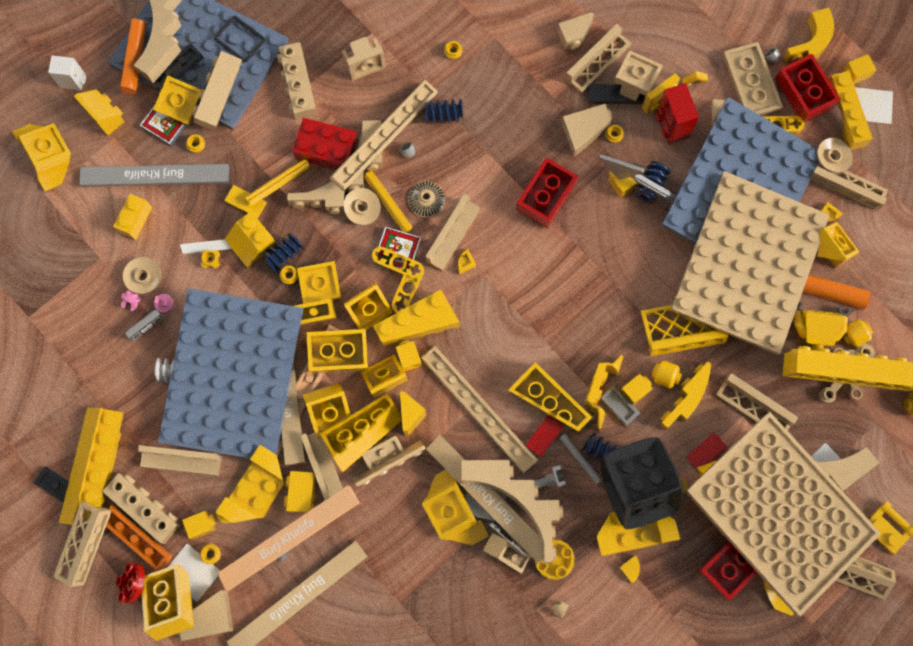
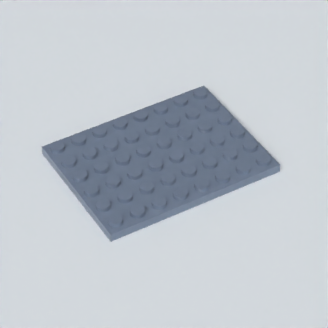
(200, 24)
(747, 148)
(230, 374)

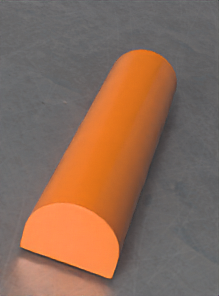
(133, 52)
(836, 292)
(137, 539)

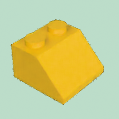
(100, 110)
(249, 239)
(326, 407)

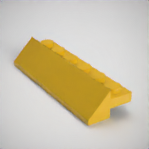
(92, 462)

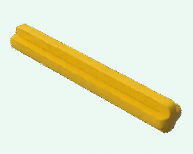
(277, 182)
(387, 201)

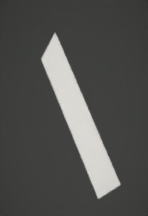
(201, 246)

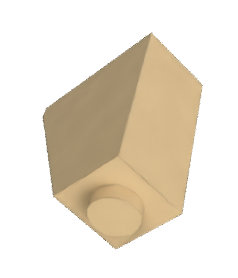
(586, 126)
(210, 618)

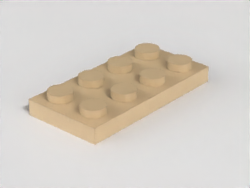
(752, 79)

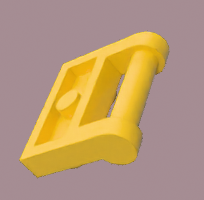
(889, 536)

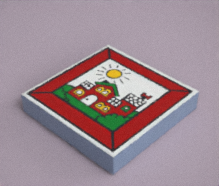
(162, 126)
(400, 243)

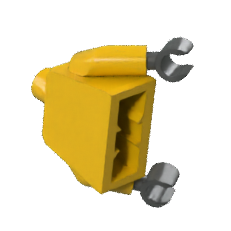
(820, 327)

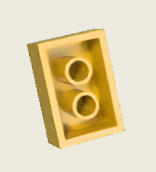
(337, 351)
(167, 602)

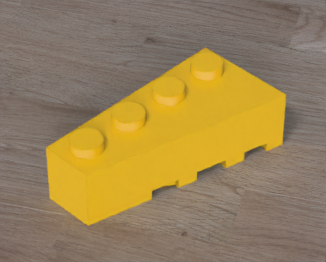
(420, 319)
(548, 396)
(361, 431)

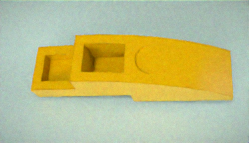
(692, 391)

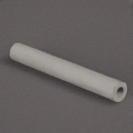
(580, 458)

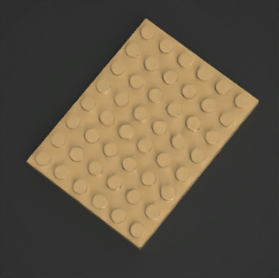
(750, 263)
(783, 513)

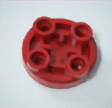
(130, 583)

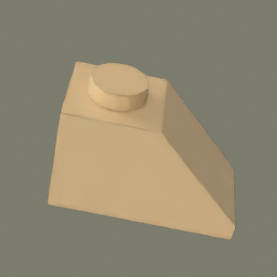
(574, 31)
(506, 553)

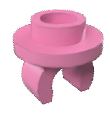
(132, 298)
(163, 303)

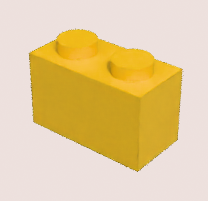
(132, 216)
(317, 311)
(300, 492)

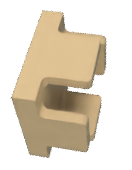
(365, 58)
(637, 75)

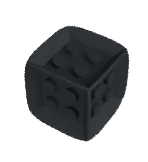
(641, 482)

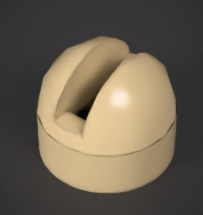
(560, 609)

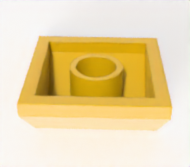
(368, 307)
(384, 376)
(412, 413)

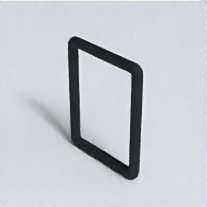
(249, 28)

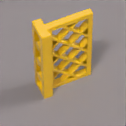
(682, 342)

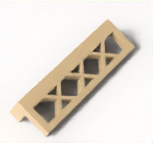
(594, 53)
(849, 188)
(452, 233)
(756, 397)
(180, 460)
(322, 465)
(85, 547)
(874, 574)

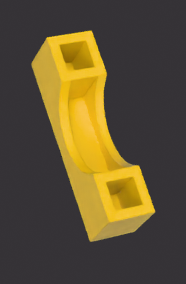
(855, 127)

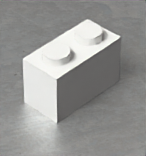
(67, 73)

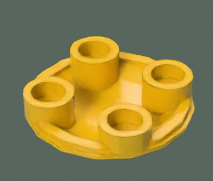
(561, 565)

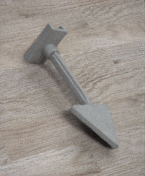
(624, 170)
(550, 480)

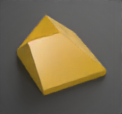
(836, 245)

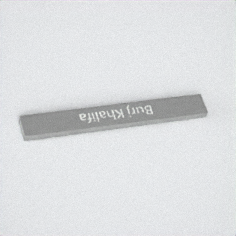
(154, 175)

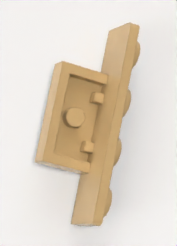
(384, 456)

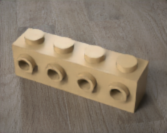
(297, 80)
(217, 91)
(142, 508)

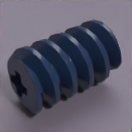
(444, 111)
(655, 173)
(282, 252)
(597, 447)

